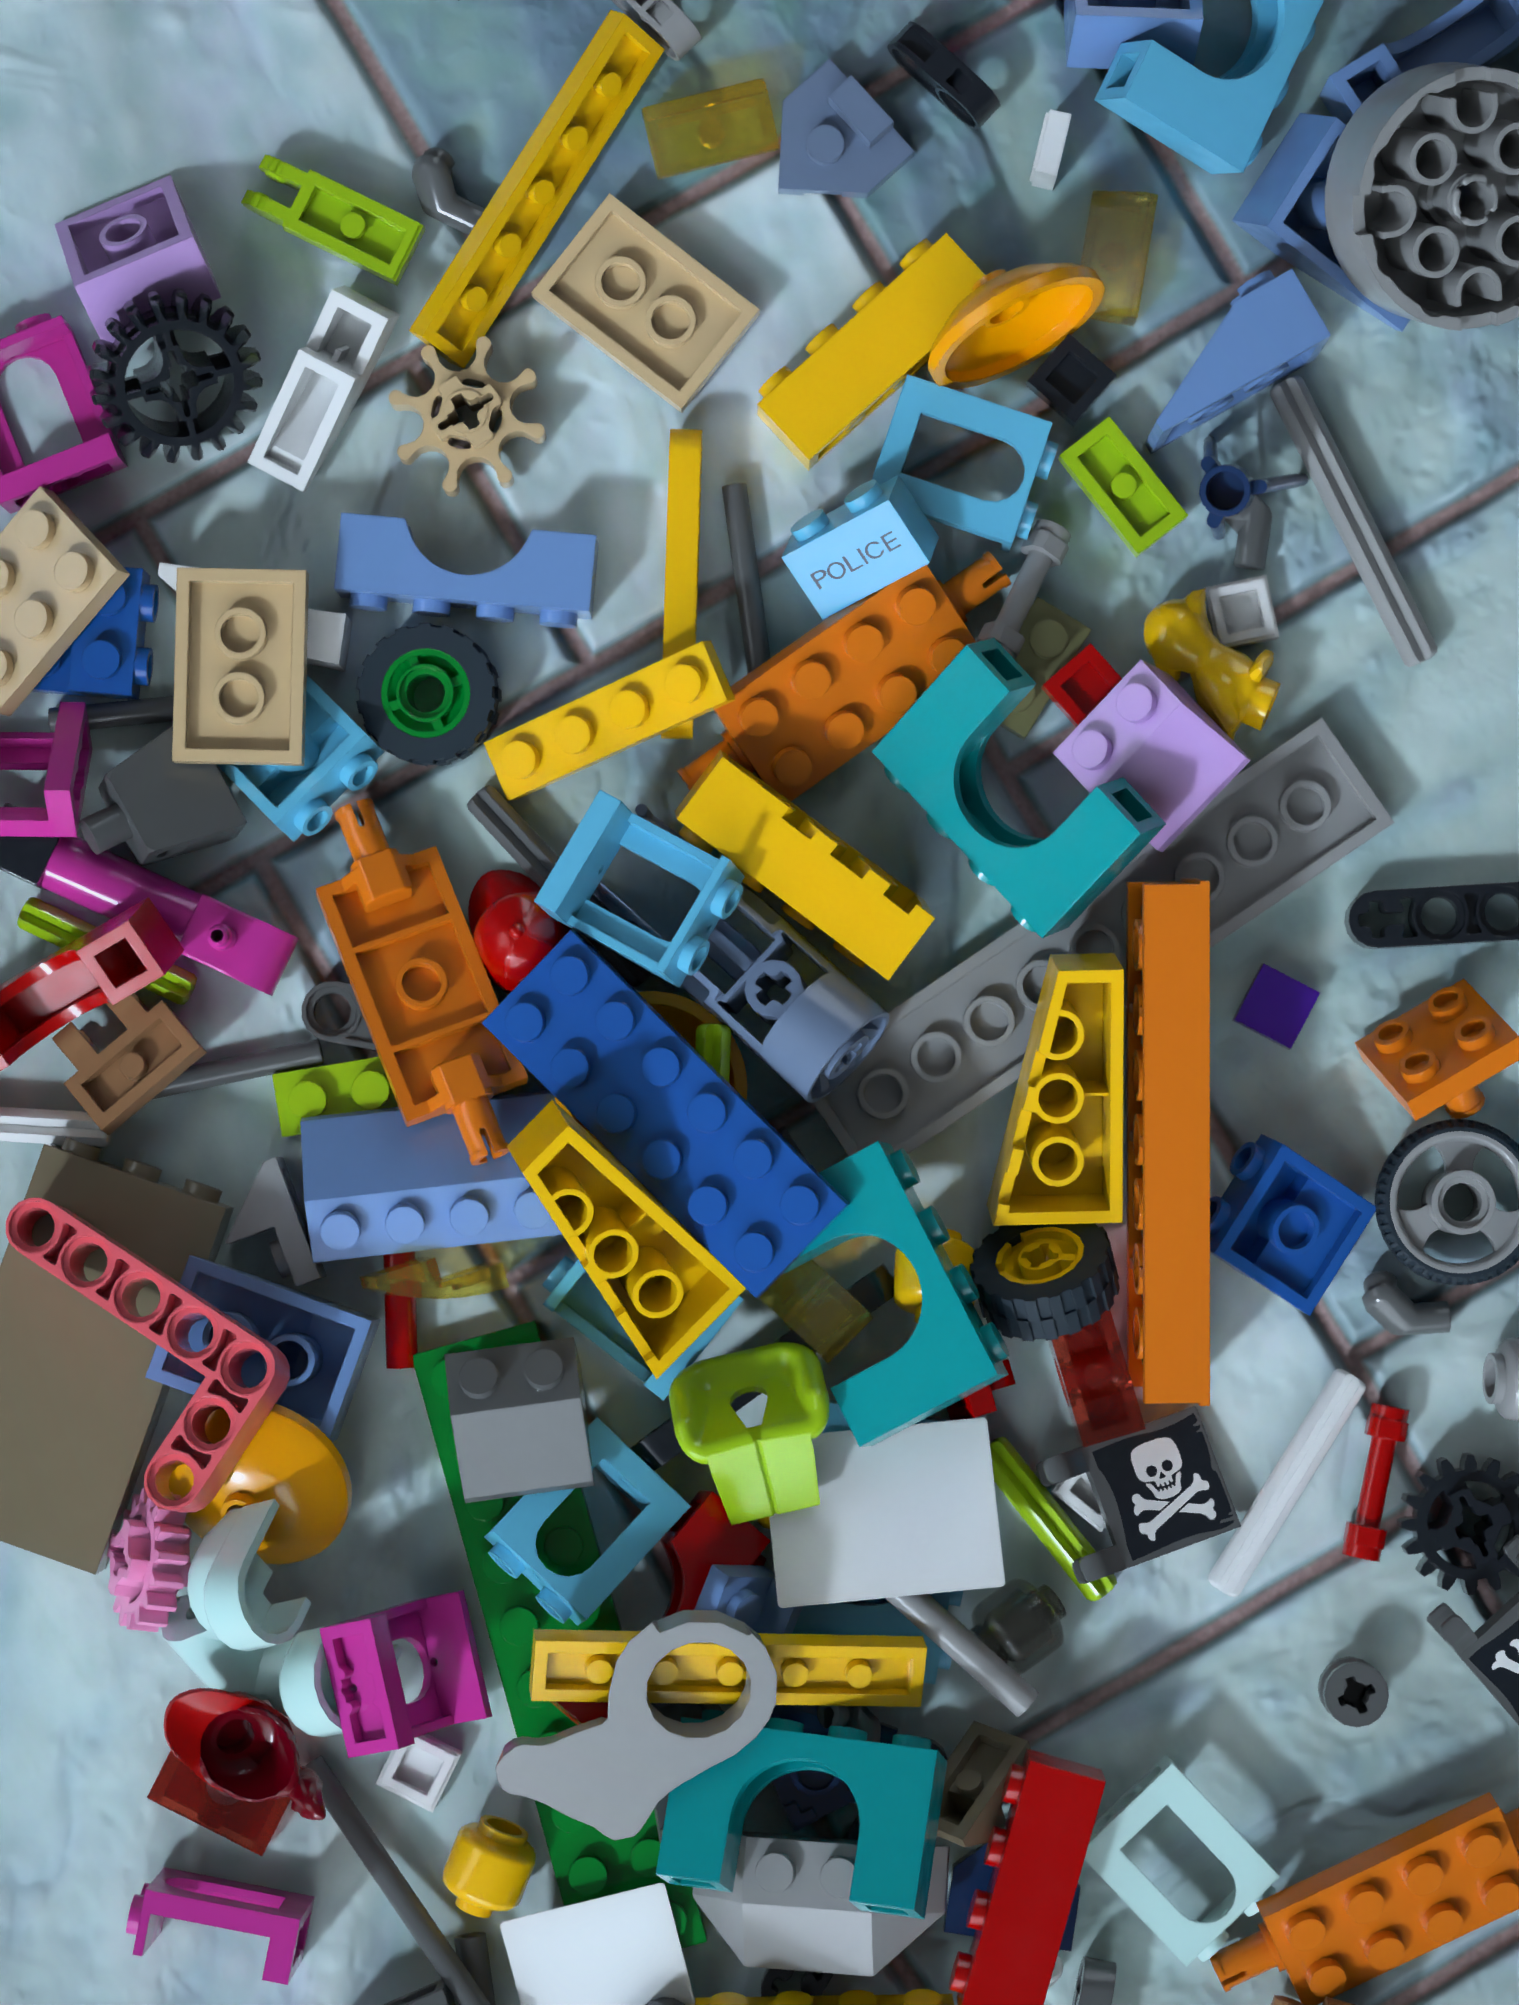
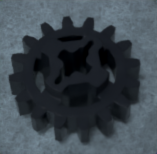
(1441, 1533)

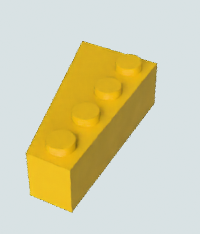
(804, 865)
(1067, 1110)
(630, 1245)

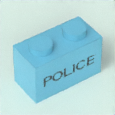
(859, 545)

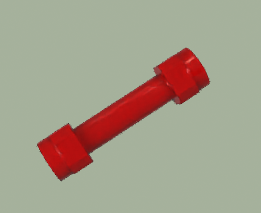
(1364, 1536)

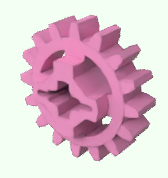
(148, 1563)

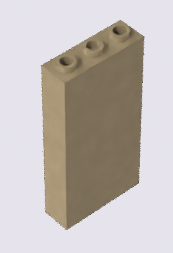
(74, 1373)

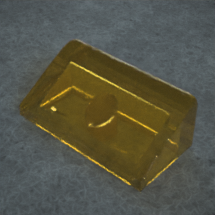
(710, 128)
(1118, 250)

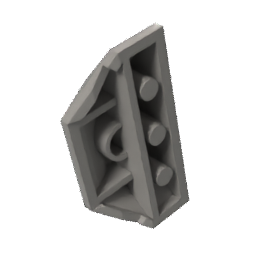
(796, 1909)

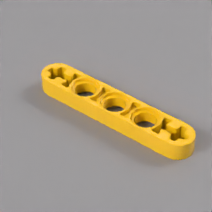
(682, 550)

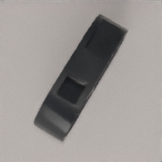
(943, 75)

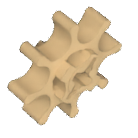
(442, 434)

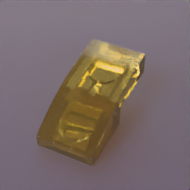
(423, 1280)
(816, 1309)

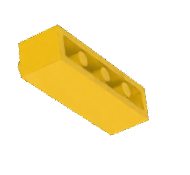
(869, 356)

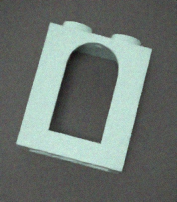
(1251, 1873)

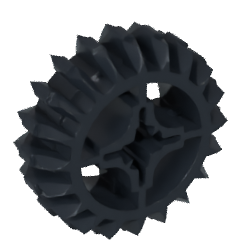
(152, 383)

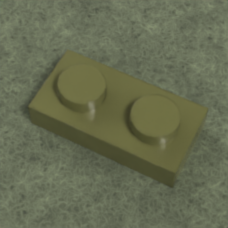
(1049, 645)

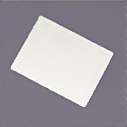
(893, 1518)
(599, 1952)

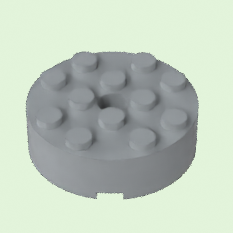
(1399, 187)

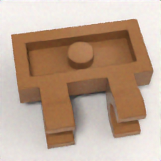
(132, 1067)

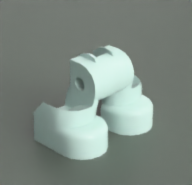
(242, 1639)

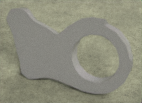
(624, 1764)

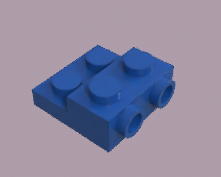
(110, 651)
(1285, 1222)

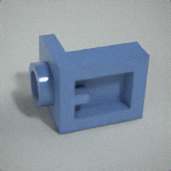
(748, 1596)

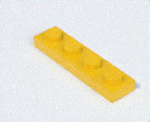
(609, 720)

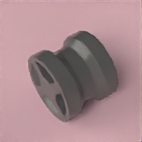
(1347, 1680)

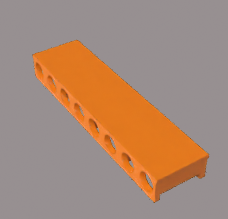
(1168, 1139)

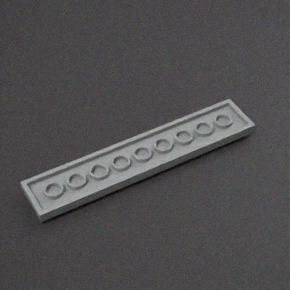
(973, 1024)

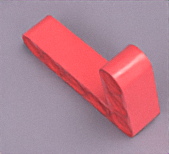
(168, 1328)

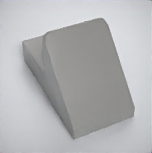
(275, 1205)

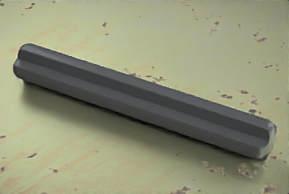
(536, 860)

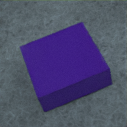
(1276, 1006)

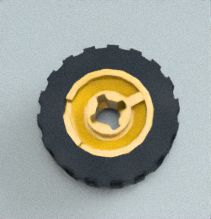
(1045, 1279)

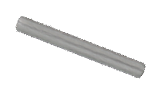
(1353, 521)

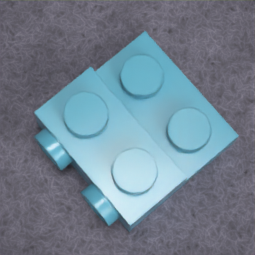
(335, 759)

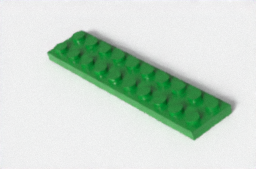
(566, 1543)

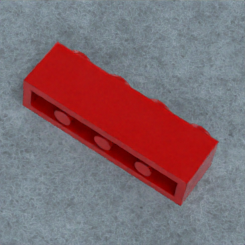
(1031, 1882)

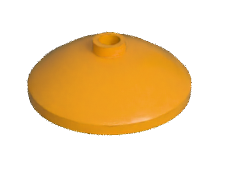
(1012, 321)
(284, 1463)

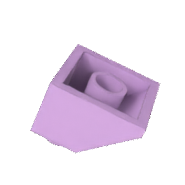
(133, 249)
(1159, 744)

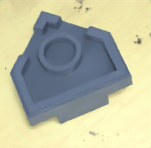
(837, 138)

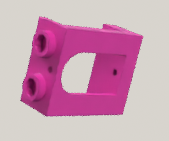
(96, 457)
(67, 760)
(369, 1681)
(225, 1905)

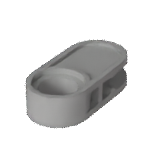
(664, 24)

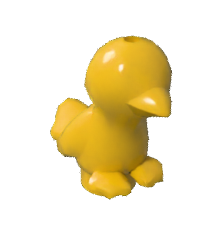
(1223, 679)

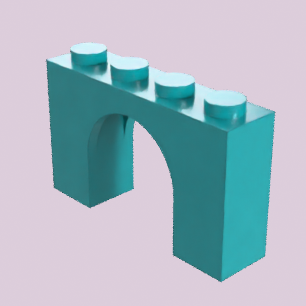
(938, 760)
(950, 1346)
(895, 1794)

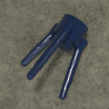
(1231, 488)

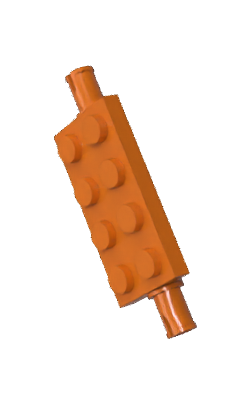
(848, 678)
(419, 983)
(1384, 1904)

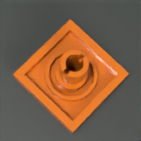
(1441, 1052)

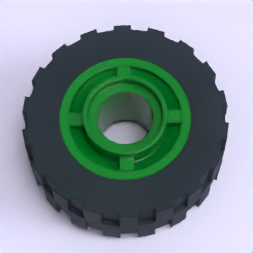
(389, 689)

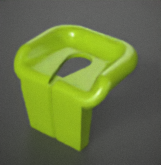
(764, 1465)

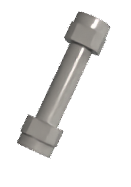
(1044, 549)

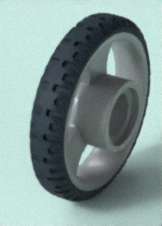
(1408, 1230)

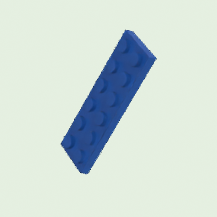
(665, 1113)

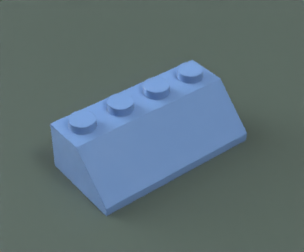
(413, 1188)

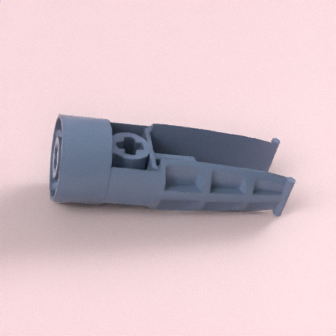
(822, 1026)

